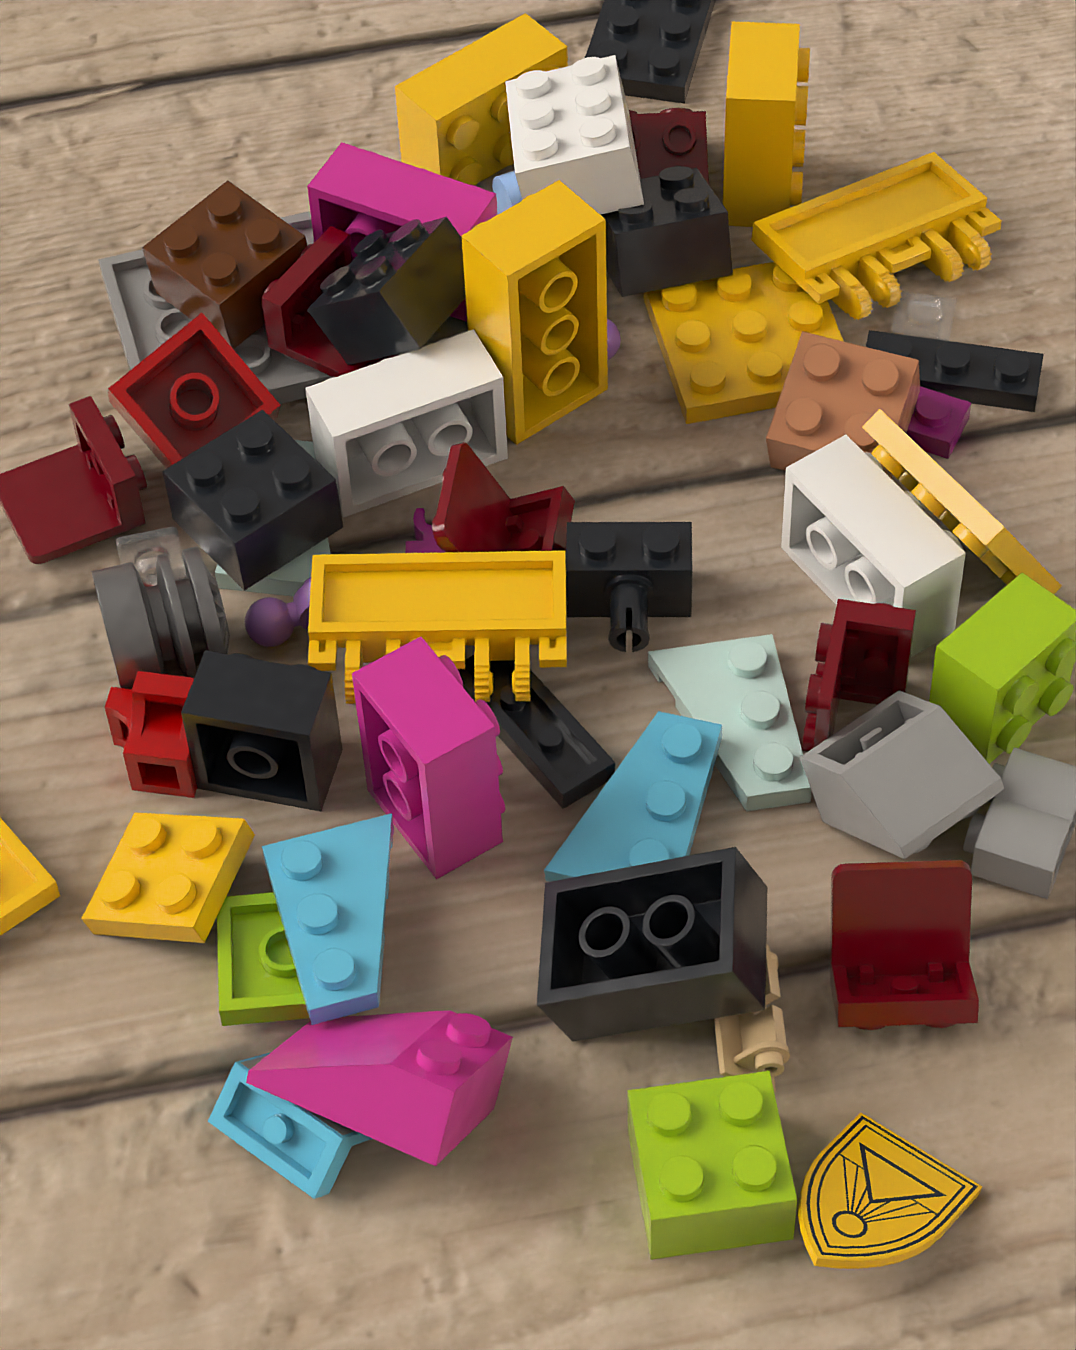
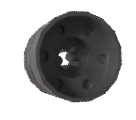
(162, 619)

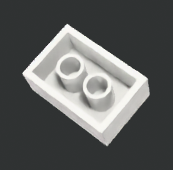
(575, 130)
(395, 420)
(870, 539)

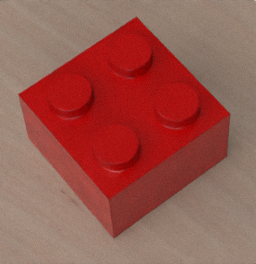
(189, 392)

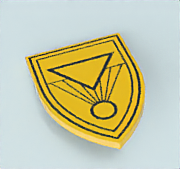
(877, 1199)

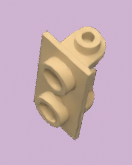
(754, 1039)

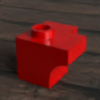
(153, 733)

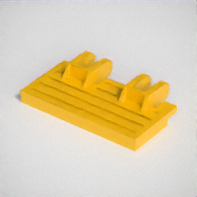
(862, 232)
(447, 599)

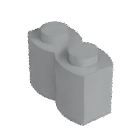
(1026, 824)

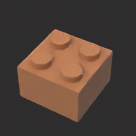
(834, 392)

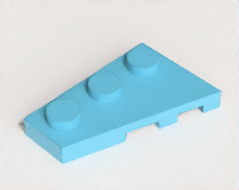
(648, 803)
(333, 912)

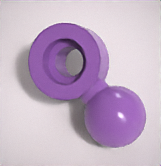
(273, 621)

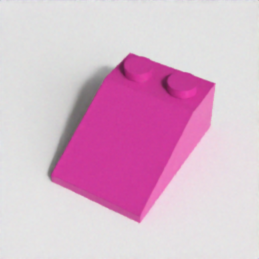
(394, 1076)

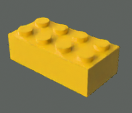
(541, 304)

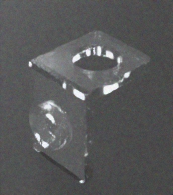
(146, 546)

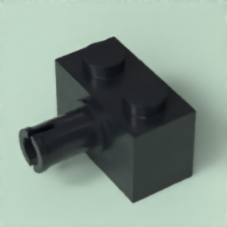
(629, 575)

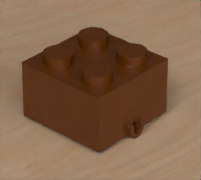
(223, 260)

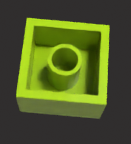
(1007, 666)
(711, 1165)

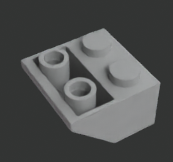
(899, 775)

